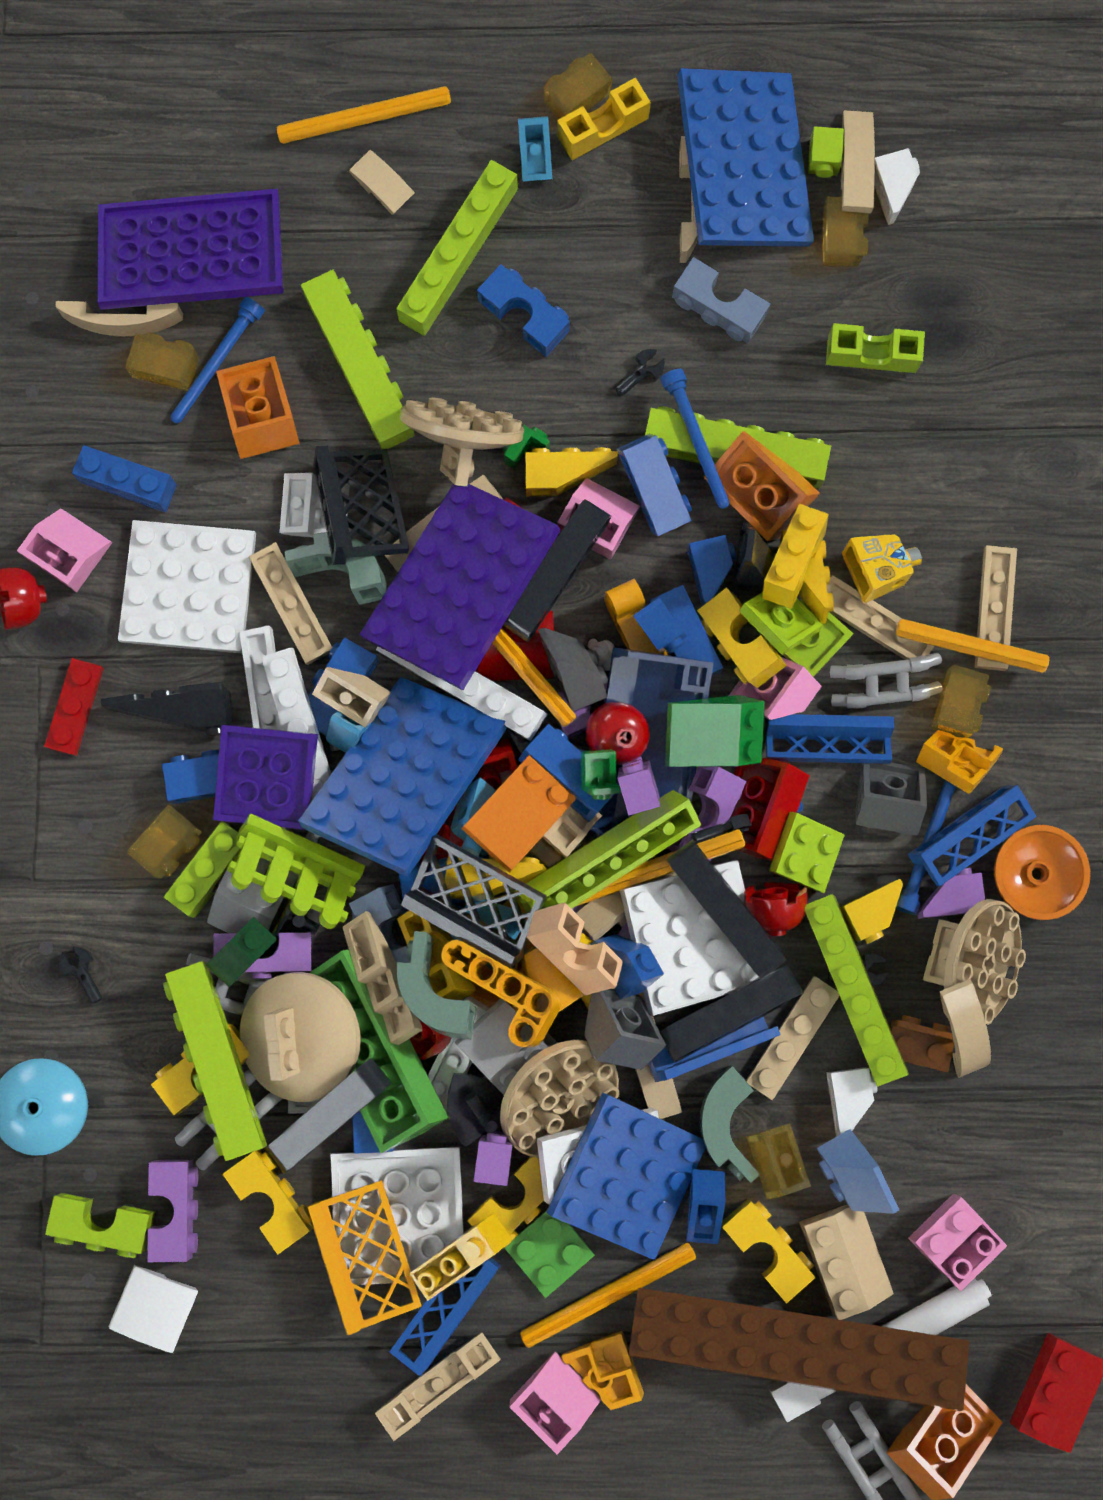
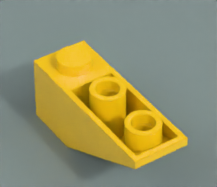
(557, 472)
(815, 584)
(524, 871)
(461, 1256)

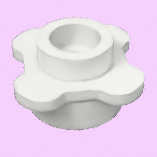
(602, 652)

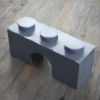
(738, 318)
(384, 907)

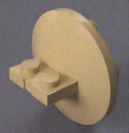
(461, 431)
(979, 951)
(300, 1036)
(554, 1093)

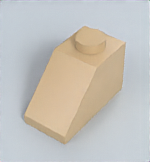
(351, 694)

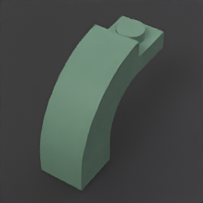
(365, 574)
(440, 1014)
(715, 1115)

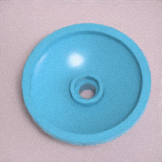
(60, 1103)

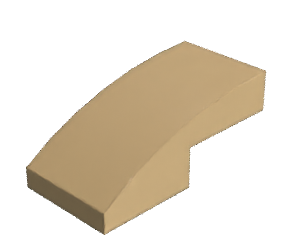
(381, 181)
(569, 831)

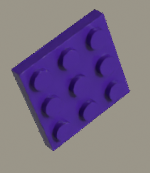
(264, 775)

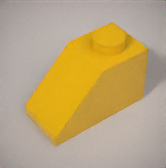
(872, 912)

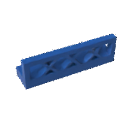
(834, 729)
(967, 823)
(746, 1037)
(448, 1324)

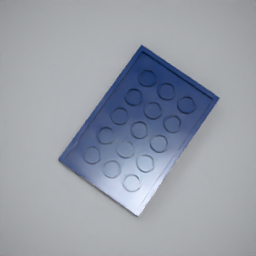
(745, 158)
(403, 776)

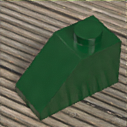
(241, 952)

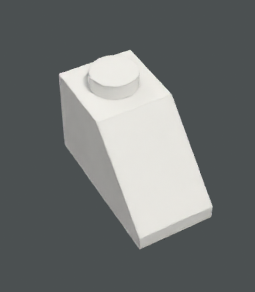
(894, 180)
(850, 1096)

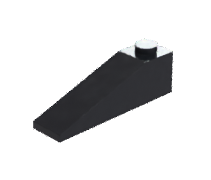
(752, 561)
(195, 707)

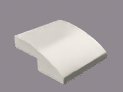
(302, 506)
(153, 1309)

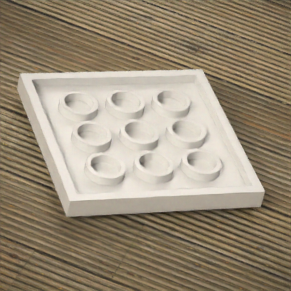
(187, 586)
(686, 942)
(423, 1198)

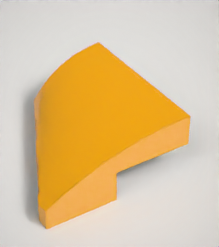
(957, 759)
(543, 971)
(607, 1370)

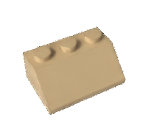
(846, 1261)

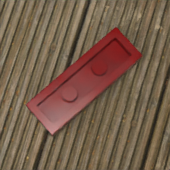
(74, 707)

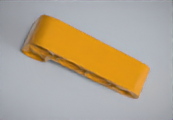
(622, 604)
(499, 985)

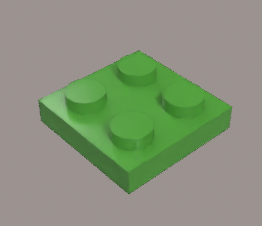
(549, 1252)

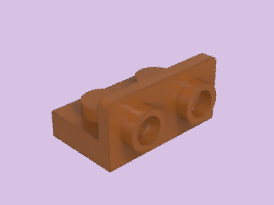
(923, 1044)

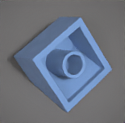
(855, 1175)

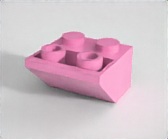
(618, 507)
(64, 548)
(957, 1241)
(555, 1402)

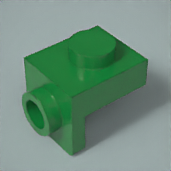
(515, 452)
(599, 773)

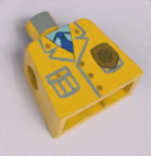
(879, 564)

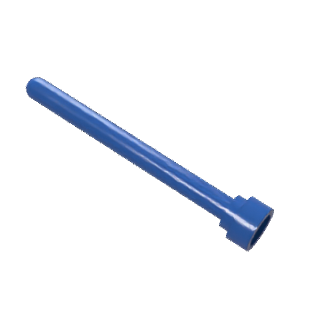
(248, 313)
(675, 384)
(909, 898)

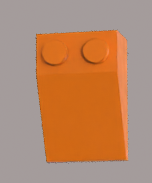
(257, 407)
(762, 486)
(519, 813)
(944, 1445)

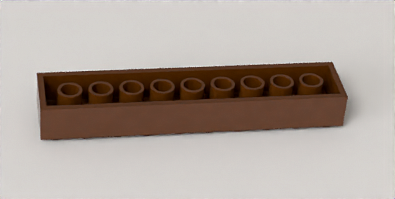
(800, 1349)

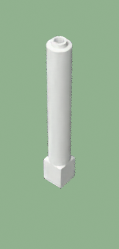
(929, 1318)

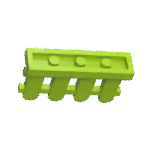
(294, 853)

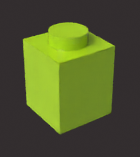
(825, 151)

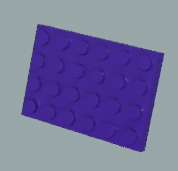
(189, 249)
(460, 583)

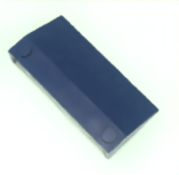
(649, 684)

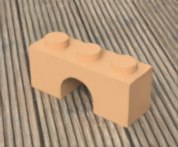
(557, 935)

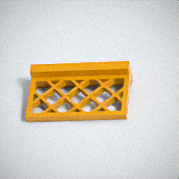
(336, 1266)

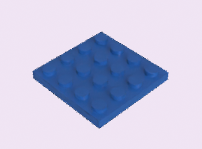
(627, 1176)

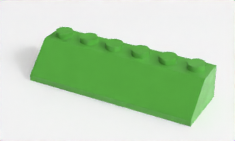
(410, 1102)

